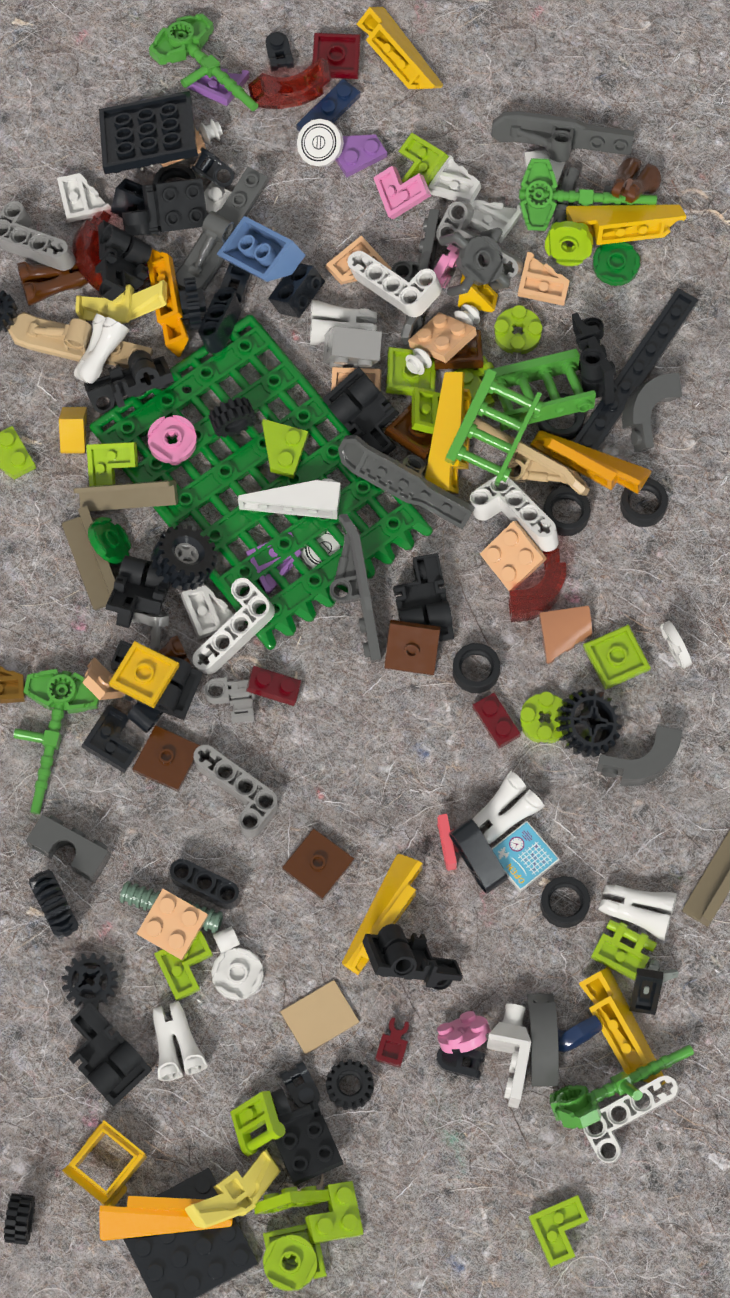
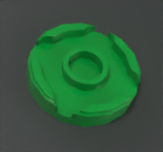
(616, 263)
(109, 540)

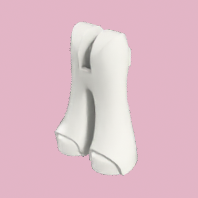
(326, 316)
(104, 339)
(510, 789)
(652, 921)
(192, 1057)

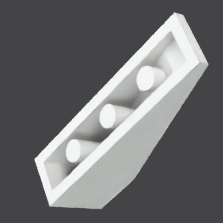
(302, 499)

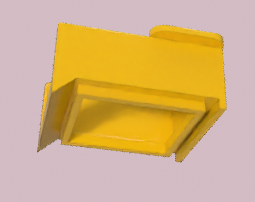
(118, 1188)

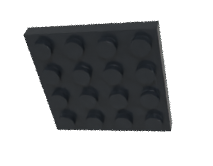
(147, 132)
(191, 1261)

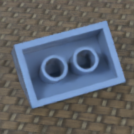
(261, 251)

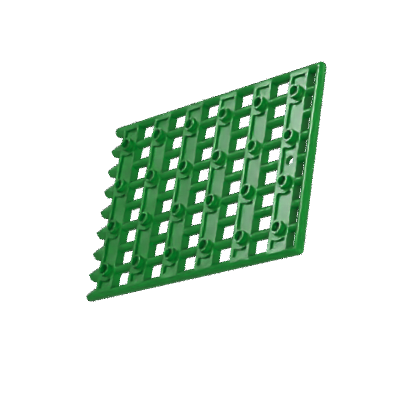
(245, 460)

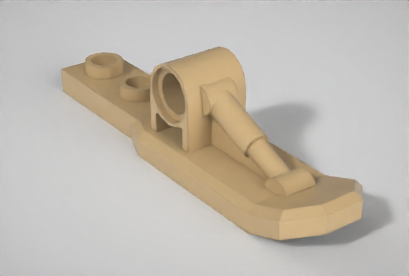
(64, 339)
(535, 464)

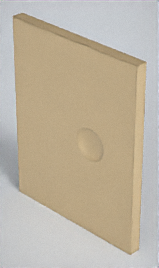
(319, 1017)

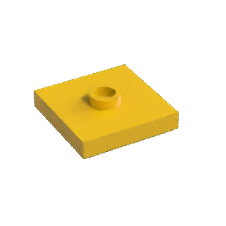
(144, 674)

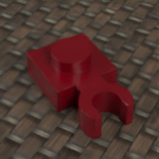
(392, 1047)

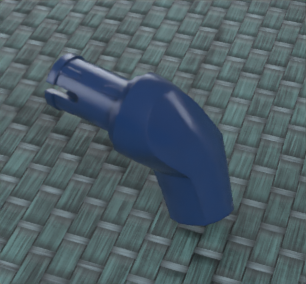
(578, 1034)

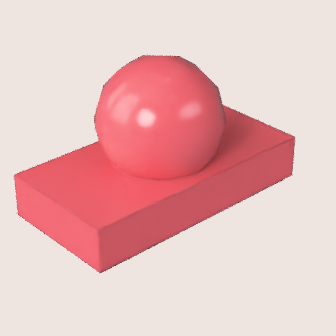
(447, 845)

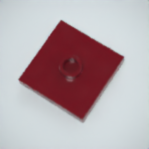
(340, 51)

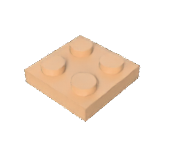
(513, 555)
(172, 924)

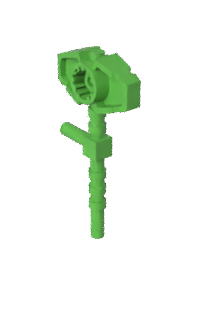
(187, 38)
(539, 195)
(57, 693)
(580, 1108)

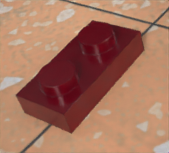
(273, 685)
(496, 720)

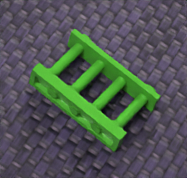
(544, 369)
(469, 429)

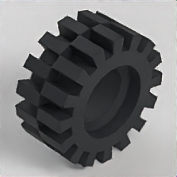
(232, 417)
(349, 1068)
(19, 1219)

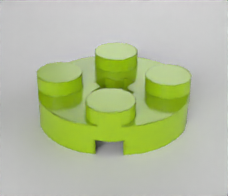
(569, 231)
(518, 317)
(530, 716)
(275, 1268)

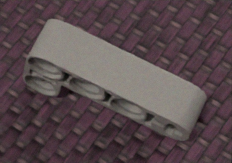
(459, 225)
(29, 243)
(232, 785)

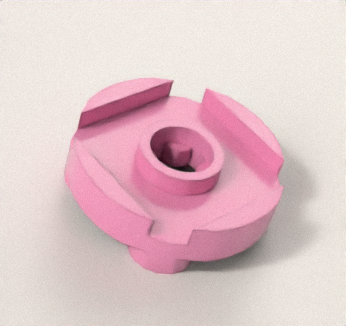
(445, 265)
(172, 452)
(463, 1033)

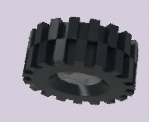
(184, 545)

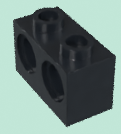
(296, 291)

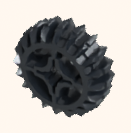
(593, 706)
(53, 904)

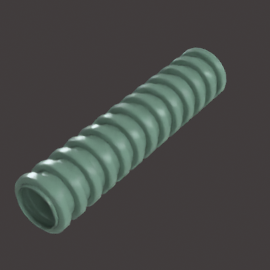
(146, 898)

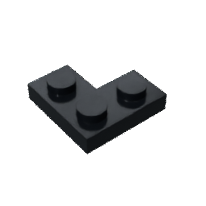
(104, 740)

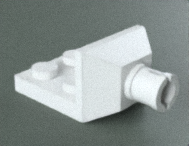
(512, 1038)

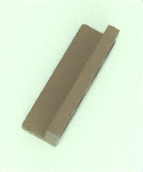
(128, 495)
(93, 569)
(712, 887)

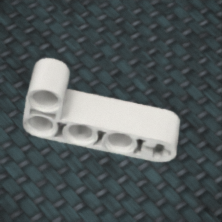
(389, 281)
(517, 507)
(230, 628)
(633, 1113)

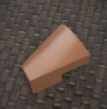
(564, 629)

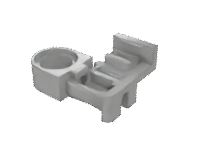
(239, 698)

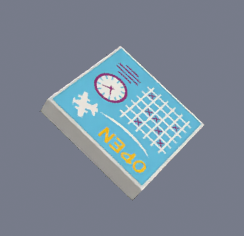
(524, 856)

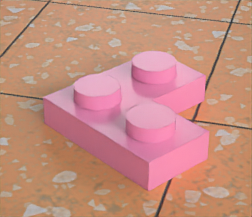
(400, 196)

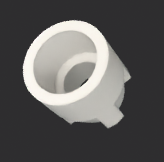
(226, 939)

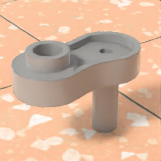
(155, 622)

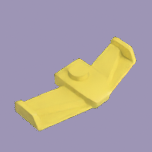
(125, 306)
(235, 1193)

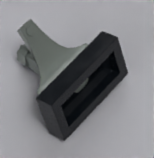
(648, 987)

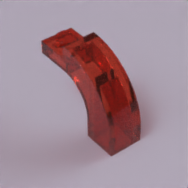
(290, 91)
(86, 249)
(528, 603)

